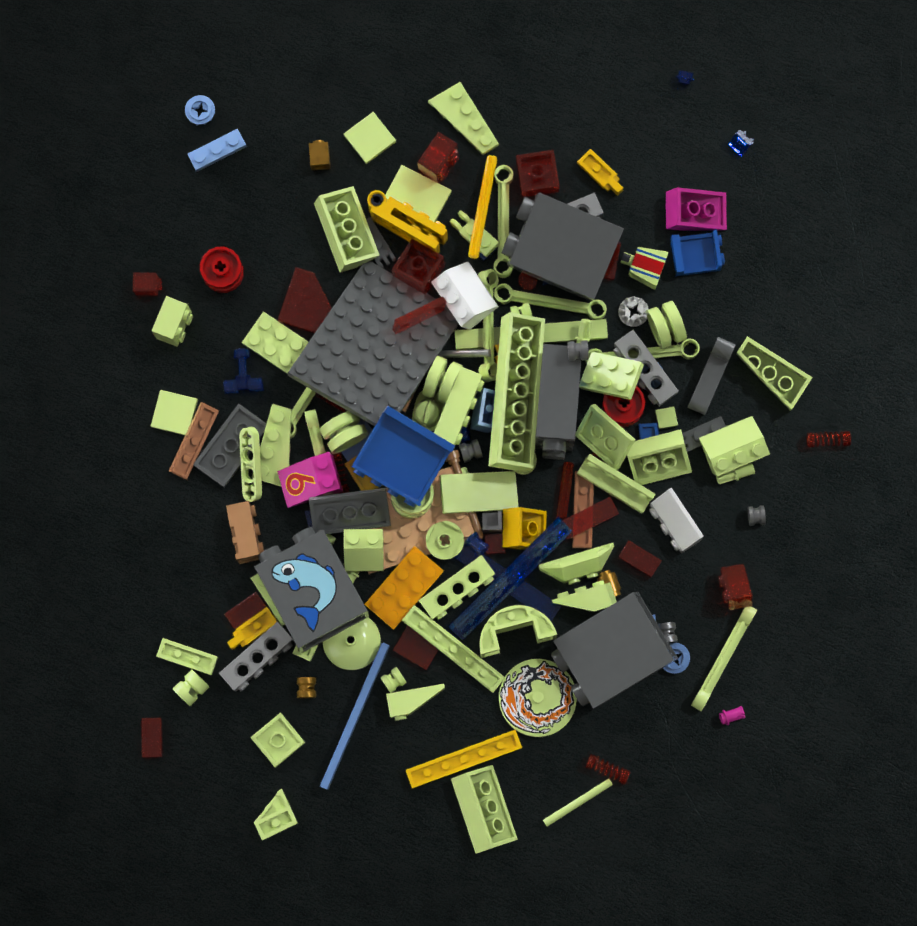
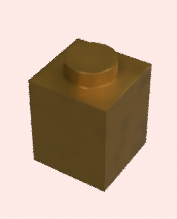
(319, 155)

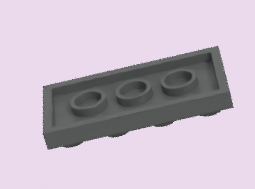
(222, 454)
(350, 511)

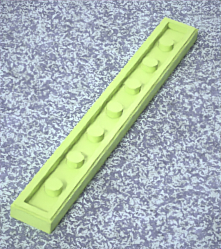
(552, 334)

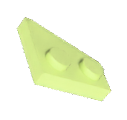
(275, 817)

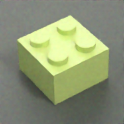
(172, 321)

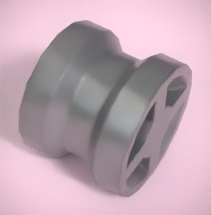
(756, 515)

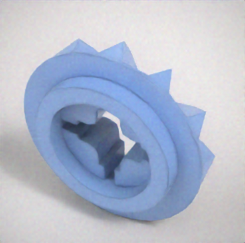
(195, 103)

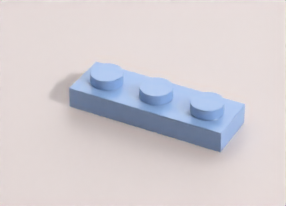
(217, 150)

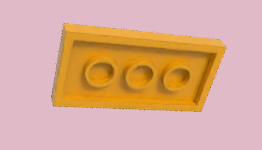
(404, 587)

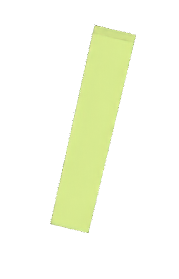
(453, 648)

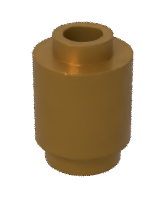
(608, 577)

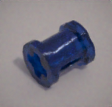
(477, 544)

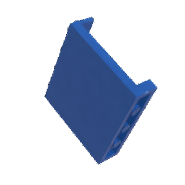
(402, 456)

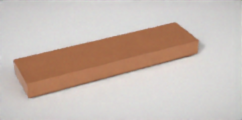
(193, 440)
(582, 499)

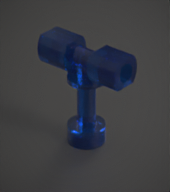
(243, 380)

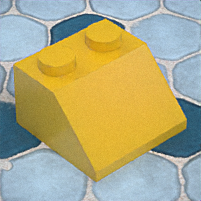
(522, 527)

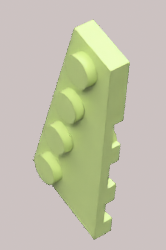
(461, 112)
(275, 444)

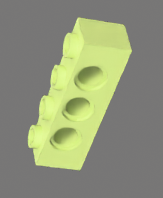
(430, 601)

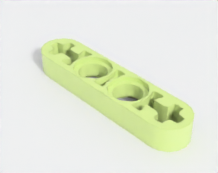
(253, 464)

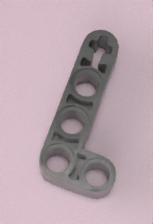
(711, 376)

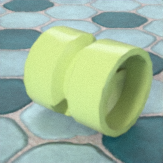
(191, 687)

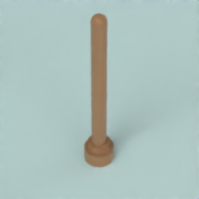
(453, 459)

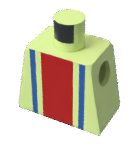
(646, 265)

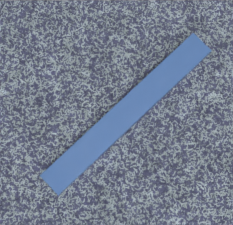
(353, 719)

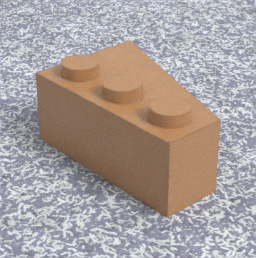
(244, 531)

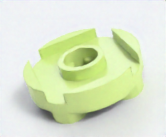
(434, 543)

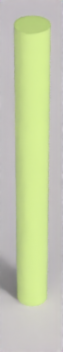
(577, 802)

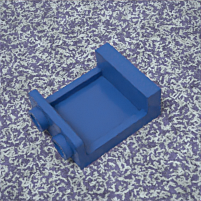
(697, 253)

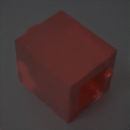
(146, 283)

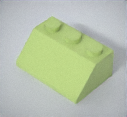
(734, 446)
(661, 458)

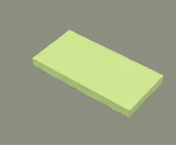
(478, 492)

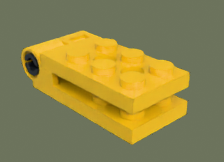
(405, 221)

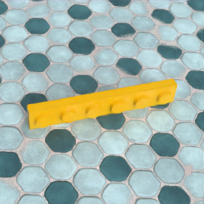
(463, 759)

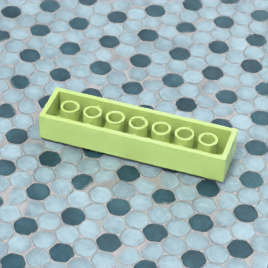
(517, 392)

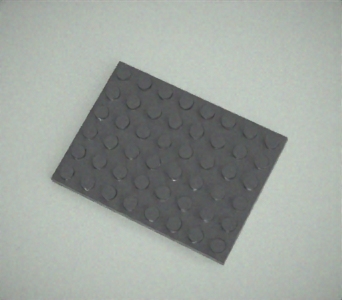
(360, 358)

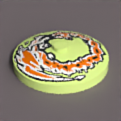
(537, 698)

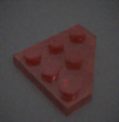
(304, 302)

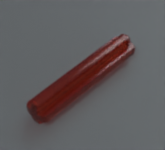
(565, 490)

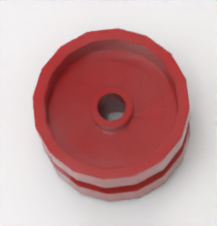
(214, 261)
(624, 416)

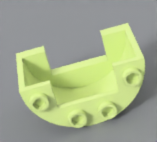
(511, 619)

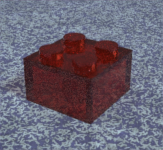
(438, 158)
(537, 173)
(418, 266)

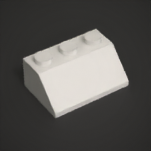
(465, 295)
(675, 521)

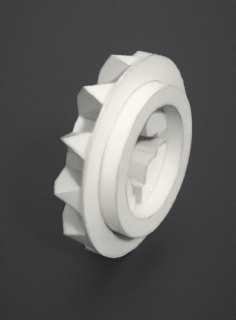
(624, 312)

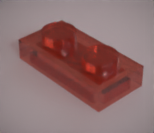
(639, 558)

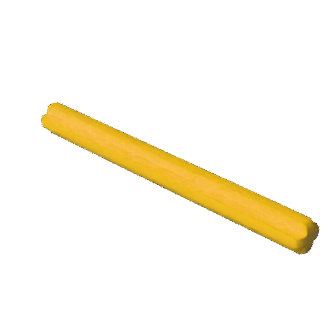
(482, 207)

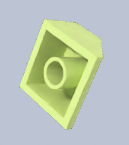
(364, 550)

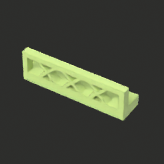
(615, 483)

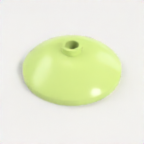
(356, 654)

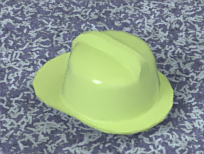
(427, 411)

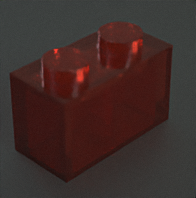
(736, 587)

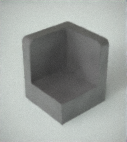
(492, 522)

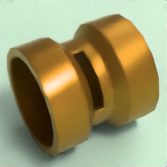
(306, 687)

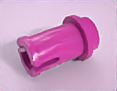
(731, 715)

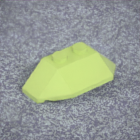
(578, 565)

